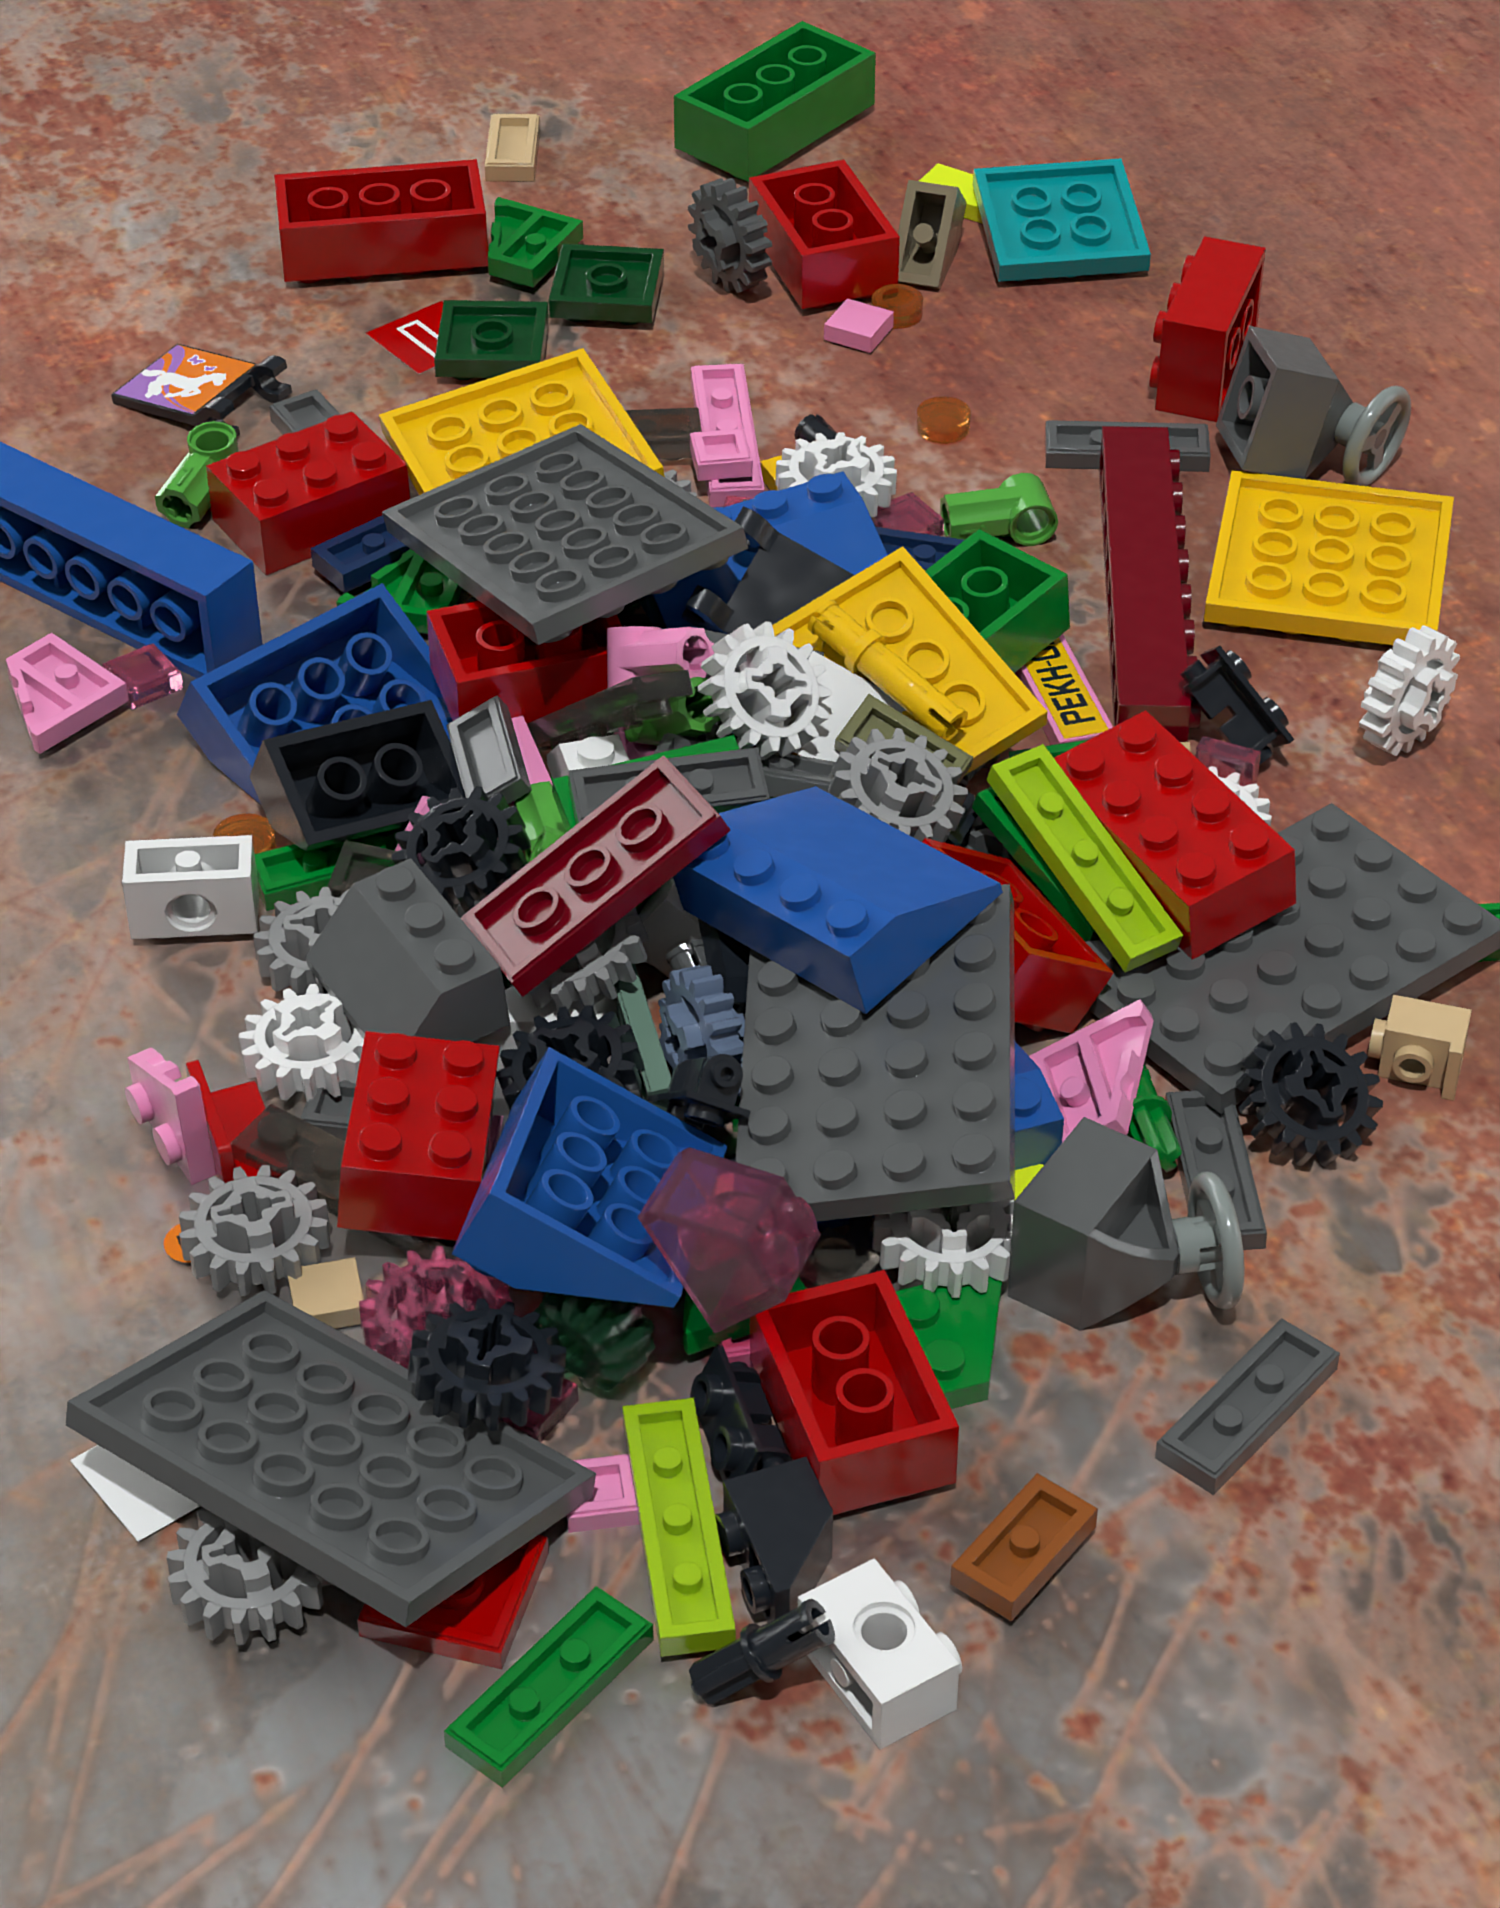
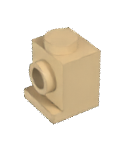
(1421, 1043)

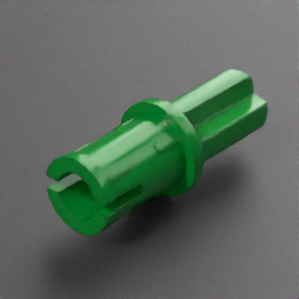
(1152, 1122)

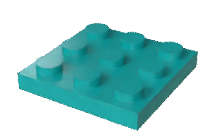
(1060, 220)

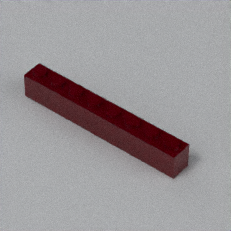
(1143, 577)

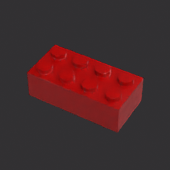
(381, 221)
(1183, 832)

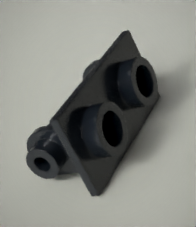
(1225, 685)
(704, 1091)
(732, 1416)

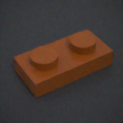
(1023, 1546)

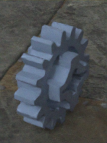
(698, 1017)

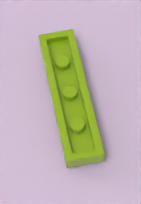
(1084, 858)
(678, 1527)

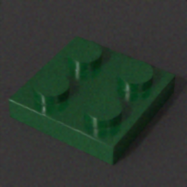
(606, 283)
(489, 337)

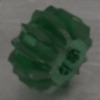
(601, 1336)

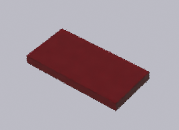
(594, 874)

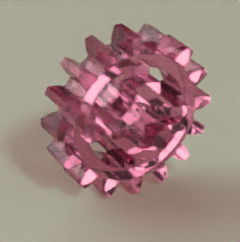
(416, 1292)

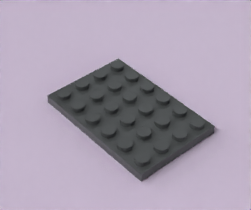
(564, 533)
(1359, 933)
(890, 1101)
(330, 1456)

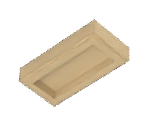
(512, 147)

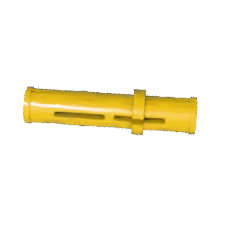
(868, 655)

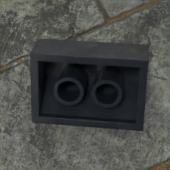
(354, 775)

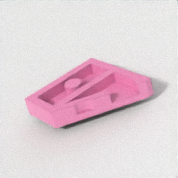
(61, 690)
(1099, 1068)
(173, 1112)

